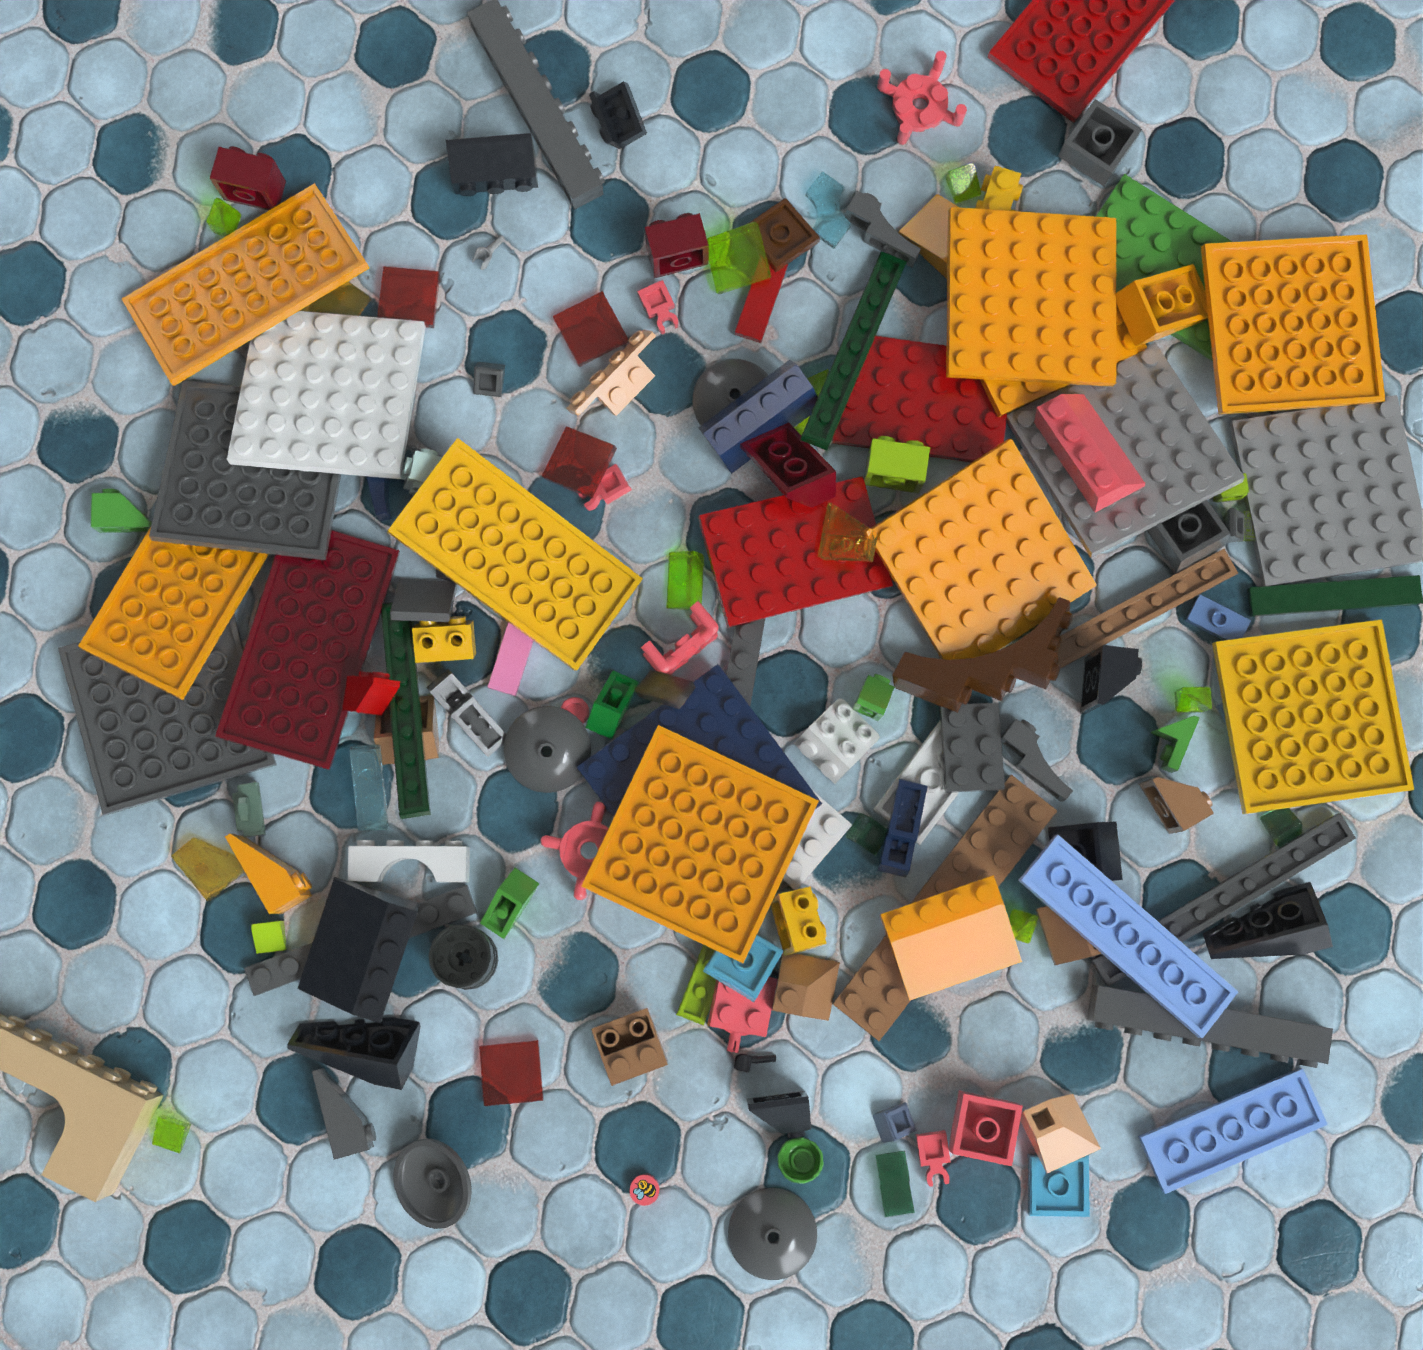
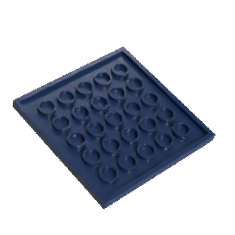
(712, 717)

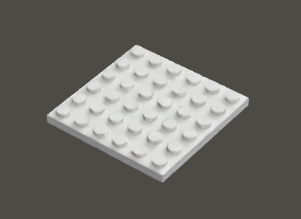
(329, 395)

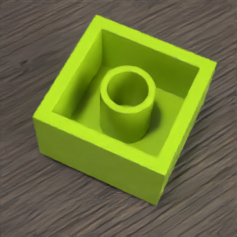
(896, 465)

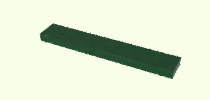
(1335, 596)

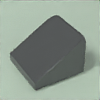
(488, 379)
(1235, 523)

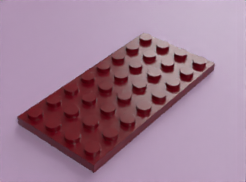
(302, 647)

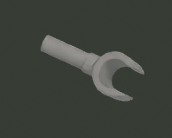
(486, 253)

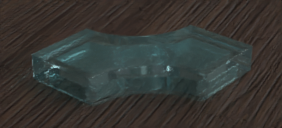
(830, 221)

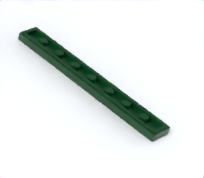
(853, 351)
(406, 718)

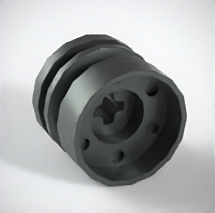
(446, 954)

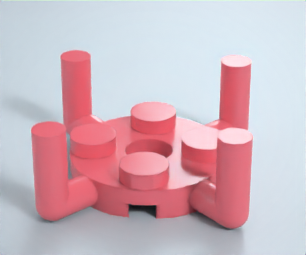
(920, 87)
(685, 647)
(571, 846)

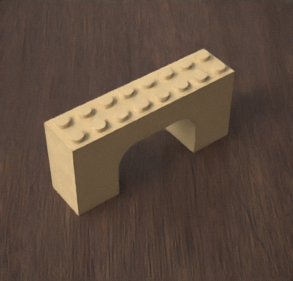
(100, 1105)

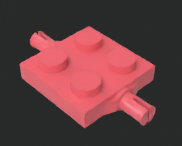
(740, 1015)

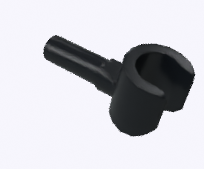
(744, 1061)

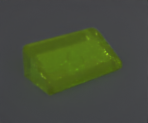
(684, 579)

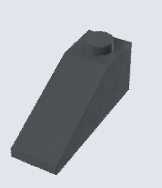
(344, 1121)

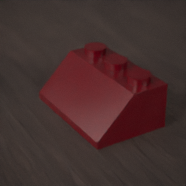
(792, 465)

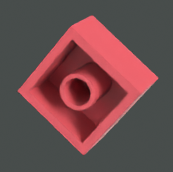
(985, 1128)

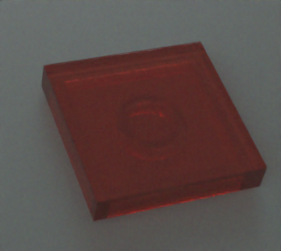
(409, 295)
(590, 329)
(579, 462)
(511, 1073)

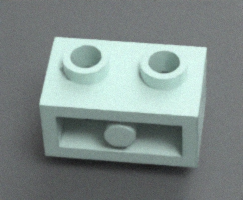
(418, 468)

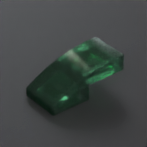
(894, 1184)

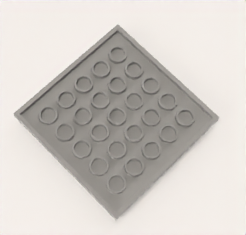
(1160, 435)
(1329, 491)

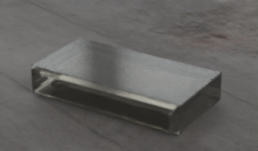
(665, 689)

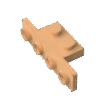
(619, 380)

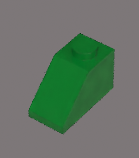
(611, 704)

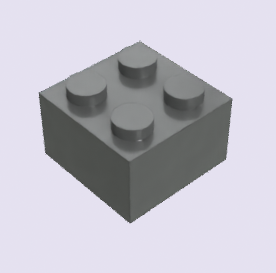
(1099, 142)
(1190, 536)

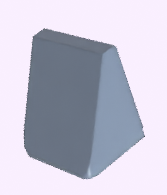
(894, 1122)

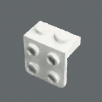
(837, 740)

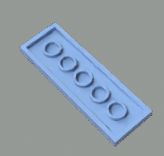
(1232, 1130)

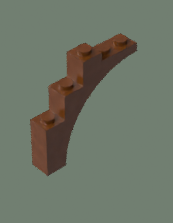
(992, 674)

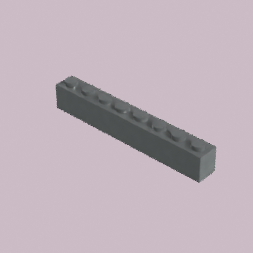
(536, 104)
(1233, 1028)

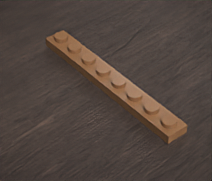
(1145, 607)

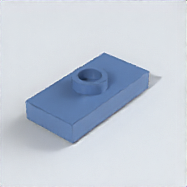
(1217, 619)

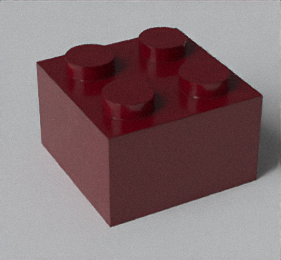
(247, 178)
(677, 244)

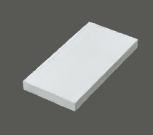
(925, 769)

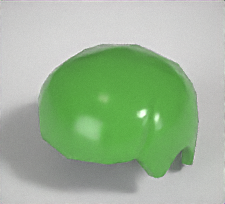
(800, 1160)

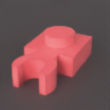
(657, 303)
(610, 488)
(933, 1152)

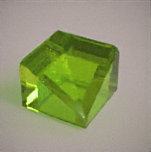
(223, 218)
(1193, 699)
(1023, 925)

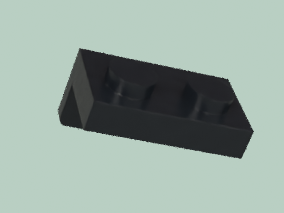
(617, 115)

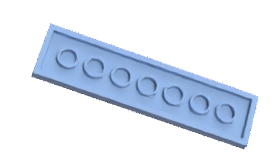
(1128, 936)

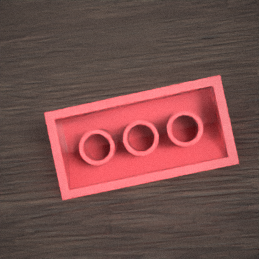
(1087, 450)

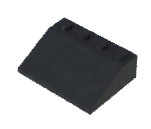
(358, 948)

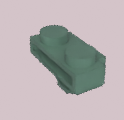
(249, 810)

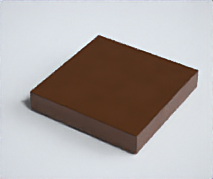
(784, 234)

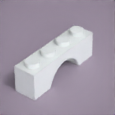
(372, 862)

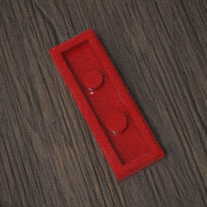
(759, 306)

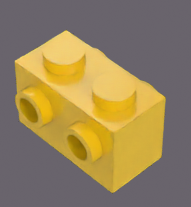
(1000, 189)
(444, 644)
(798, 921)

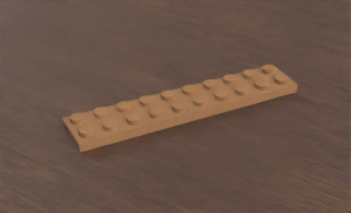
(986, 849)

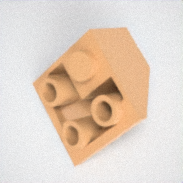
(1059, 1132)

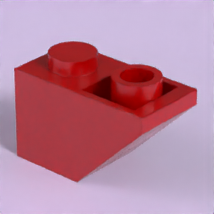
(369, 692)

